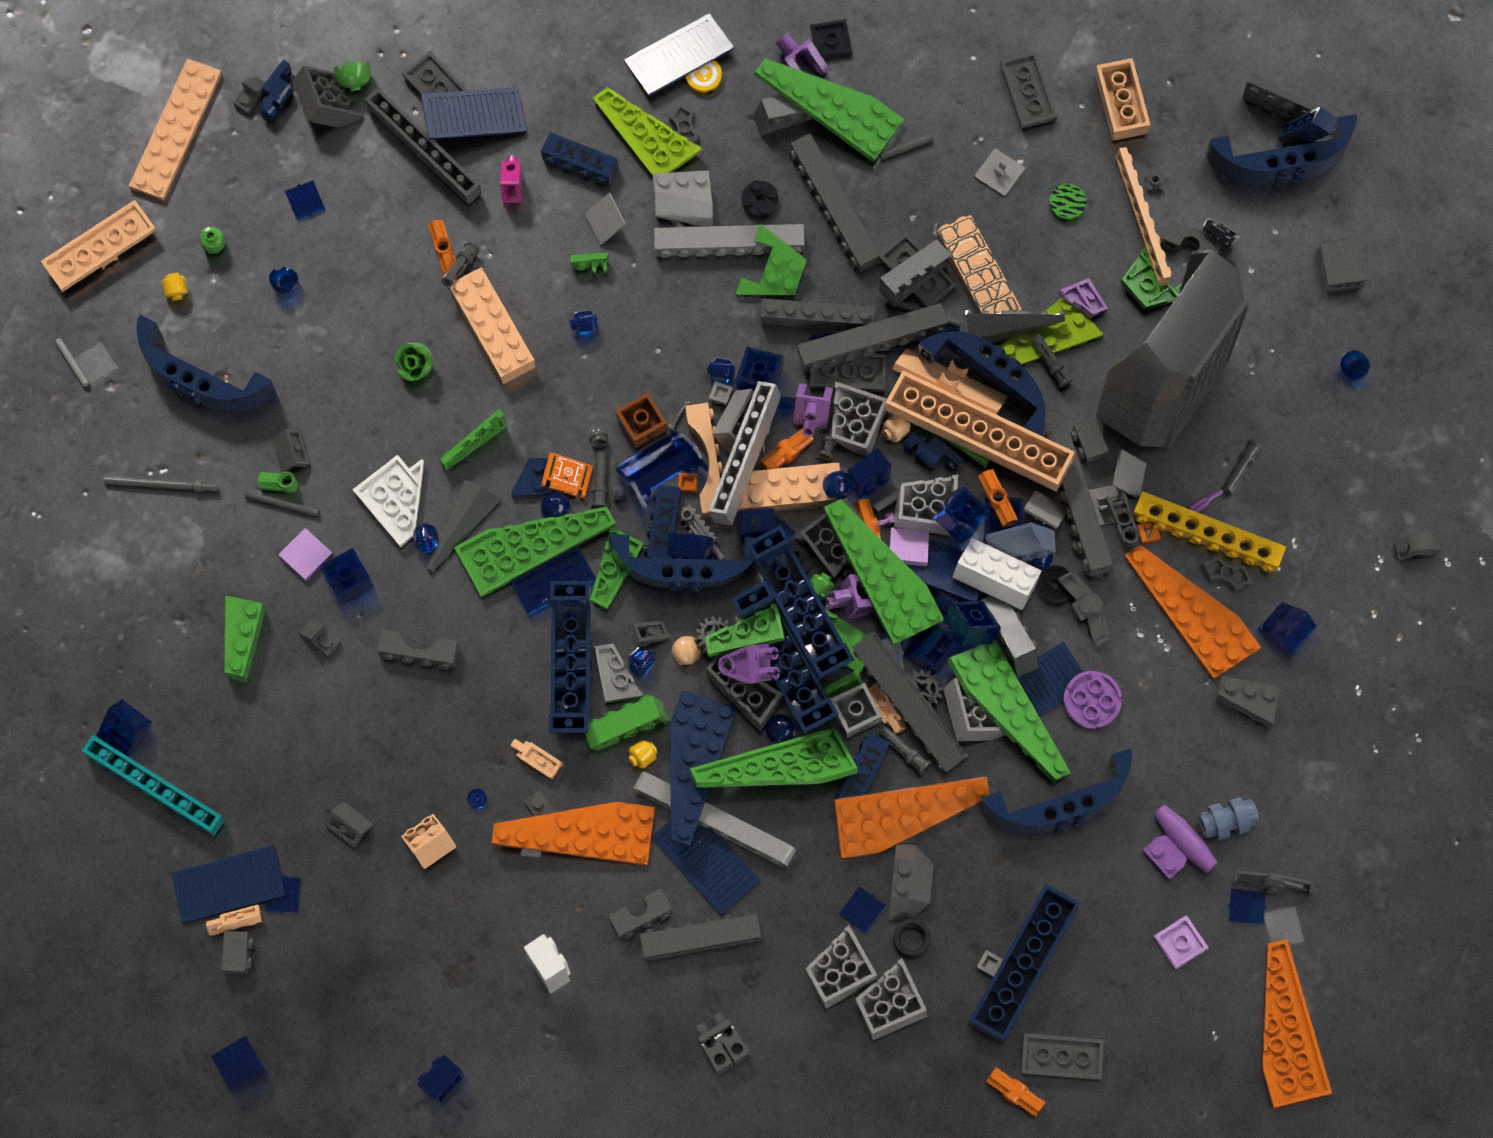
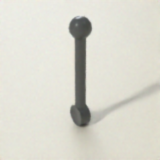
(671, 428)

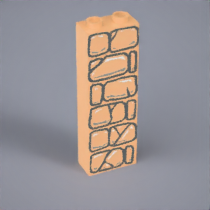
(977, 267)

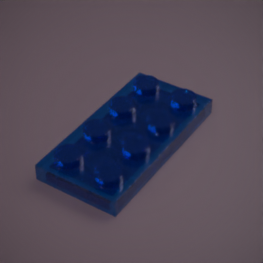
(534, 586)

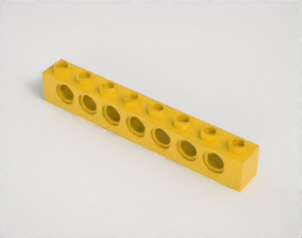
(1219, 529)

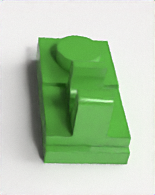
(584, 261)
(842, 685)

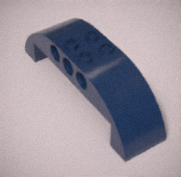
(1282, 164)
(969, 348)
(196, 383)
(650, 569)
(799, 602)
(570, 657)
(796, 679)
(1033, 818)

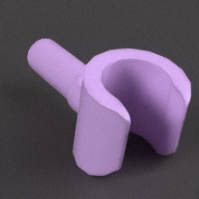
(889, 519)

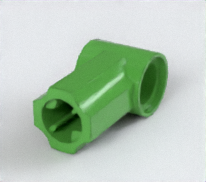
(276, 482)

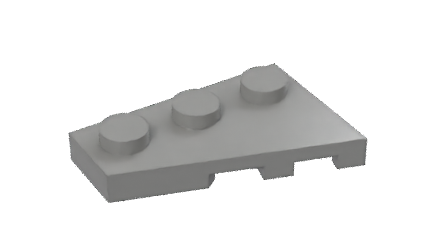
(613, 675)

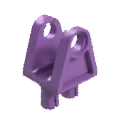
(806, 50)
(812, 410)
(848, 599)
(751, 664)

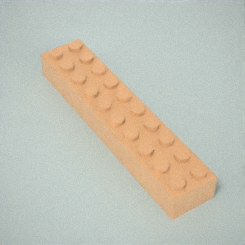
(979, 431)

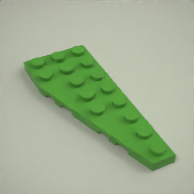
(845, 112)
(511, 551)
(891, 586)
(993, 684)
(802, 760)

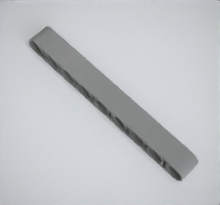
(722, 823)

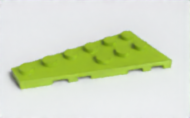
(650, 139)
(1060, 337)

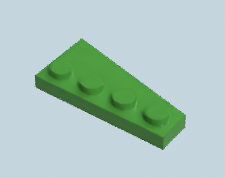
(476, 438)
(611, 574)
(758, 629)

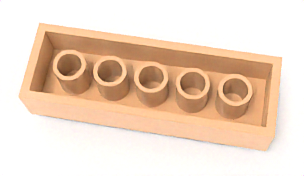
(492, 326)
(788, 488)

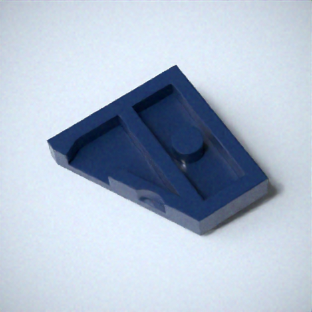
(530, 479)

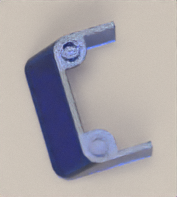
(659, 463)

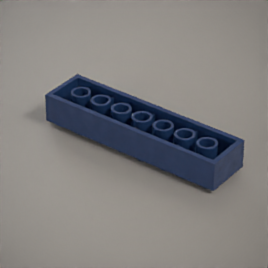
(1024, 963)

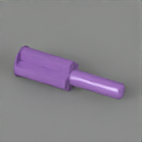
(1204, 501)

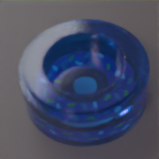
(477, 798)

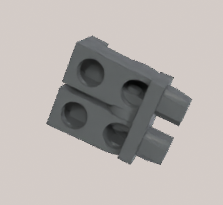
(716, 1039)

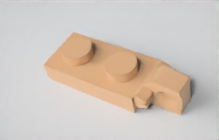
(889, 713)
(537, 758)
(234, 920)

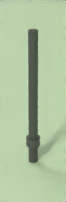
(197, 486)

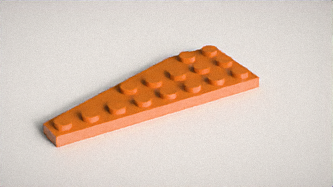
(1206, 625)
(886, 818)
(599, 832)
(1290, 1048)

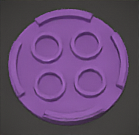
(1092, 699)

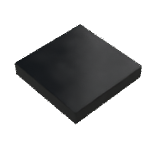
(831, 39)

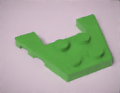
(782, 269)
(1143, 285)

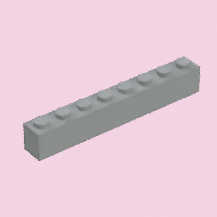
(723, 240)
(744, 453)

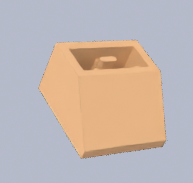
(428, 841)

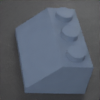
(1024, 541)

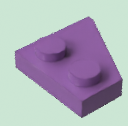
(1085, 298)

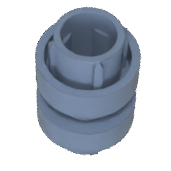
(1237, 816)

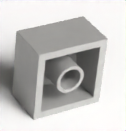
(856, 710)

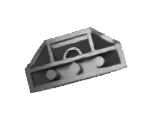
(910, 883)

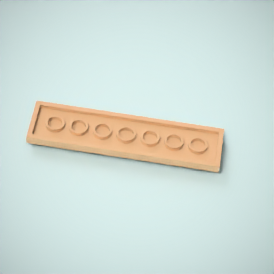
(175, 129)

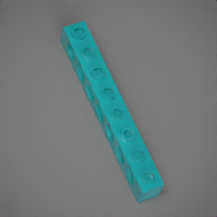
(153, 785)

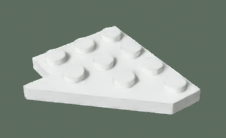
(394, 497)

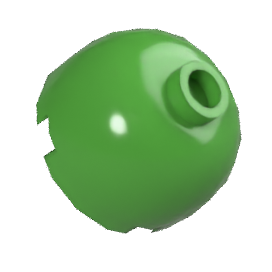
(353, 75)
(414, 361)

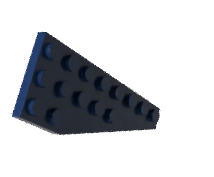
(696, 738)

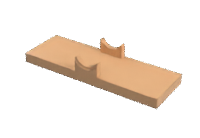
(98, 246)
(951, 380)

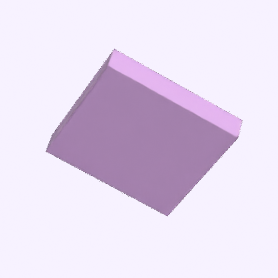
(910, 545)
(305, 554)
(1180, 942)

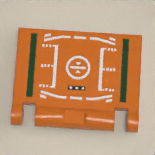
(567, 475)

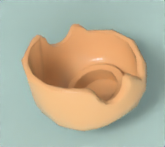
(685, 651)

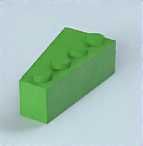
(242, 632)
(626, 722)

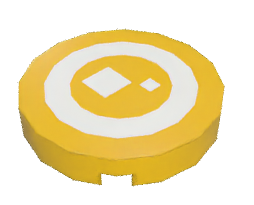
(705, 78)

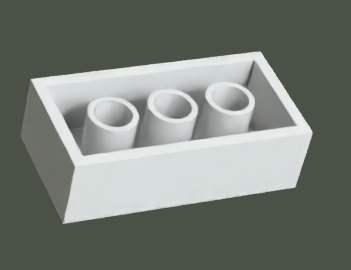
(997, 573)
(548, 963)

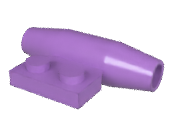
(1178, 845)

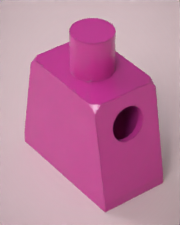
(511, 175)

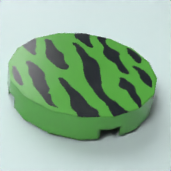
(1067, 202)

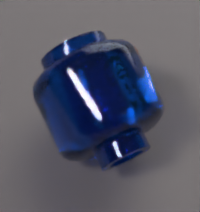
(584, 323)
(721, 370)
(425, 537)
(642, 660)

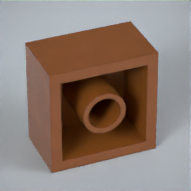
(641, 420)

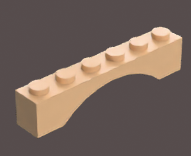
(699, 423)

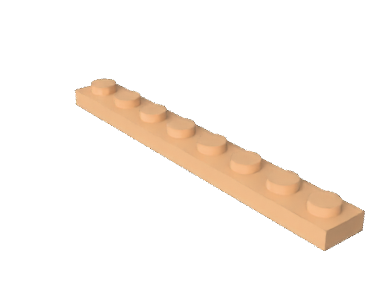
(1141, 212)

